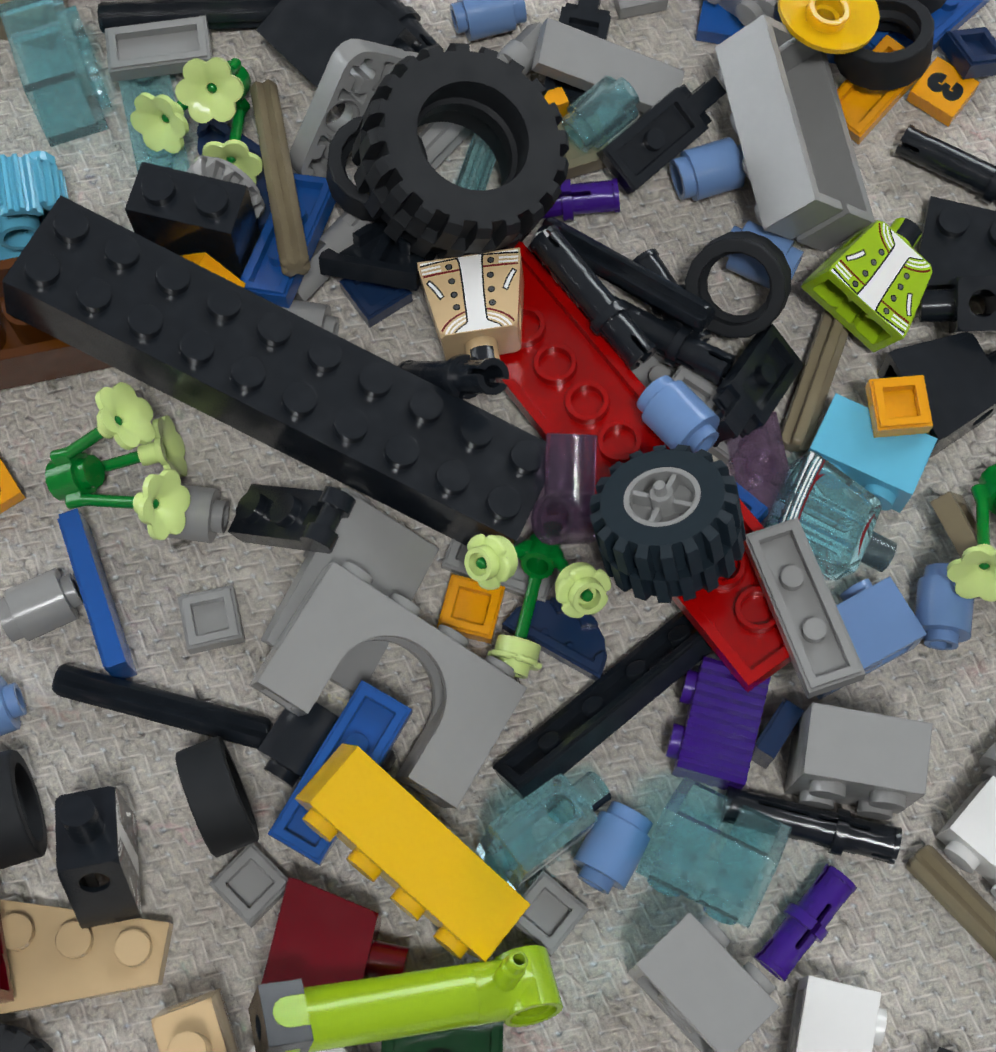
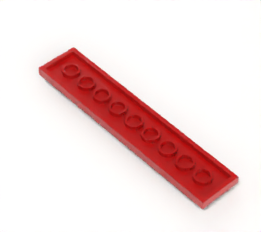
(579, 385)

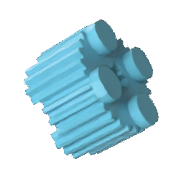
(27, 194)

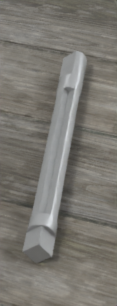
(439, 142)

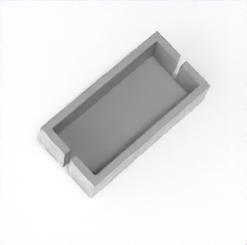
(792, 136)

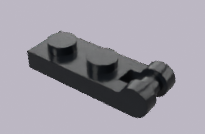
(291, 517)

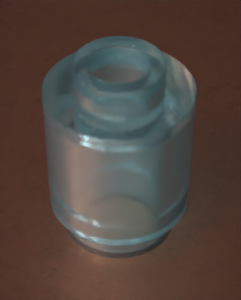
(601, 113)

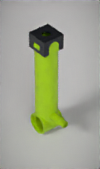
(509, 989)

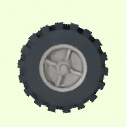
(668, 523)

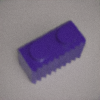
(718, 727)

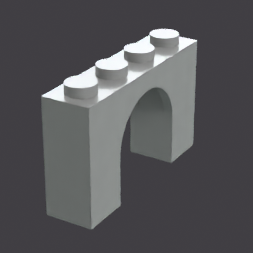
(468, 693)

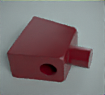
(328, 940)

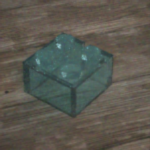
(56, 68)
(707, 865)

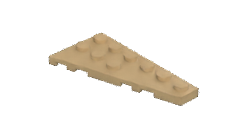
(62, 963)

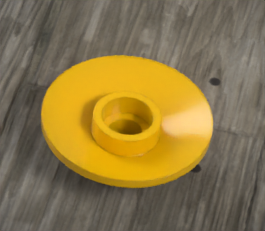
(831, 24)

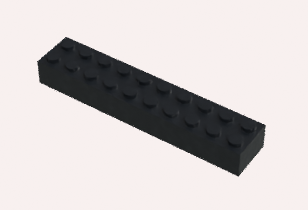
(275, 376)

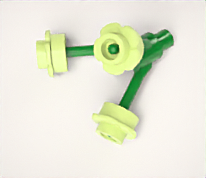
(577, 587)

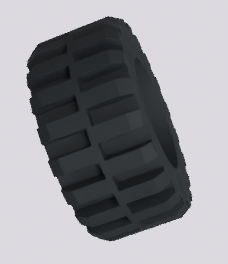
(493, 103)

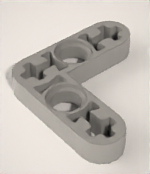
(375, 61)

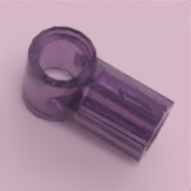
(567, 490)

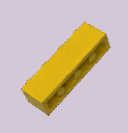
(412, 852)

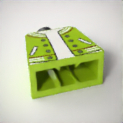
(874, 282)

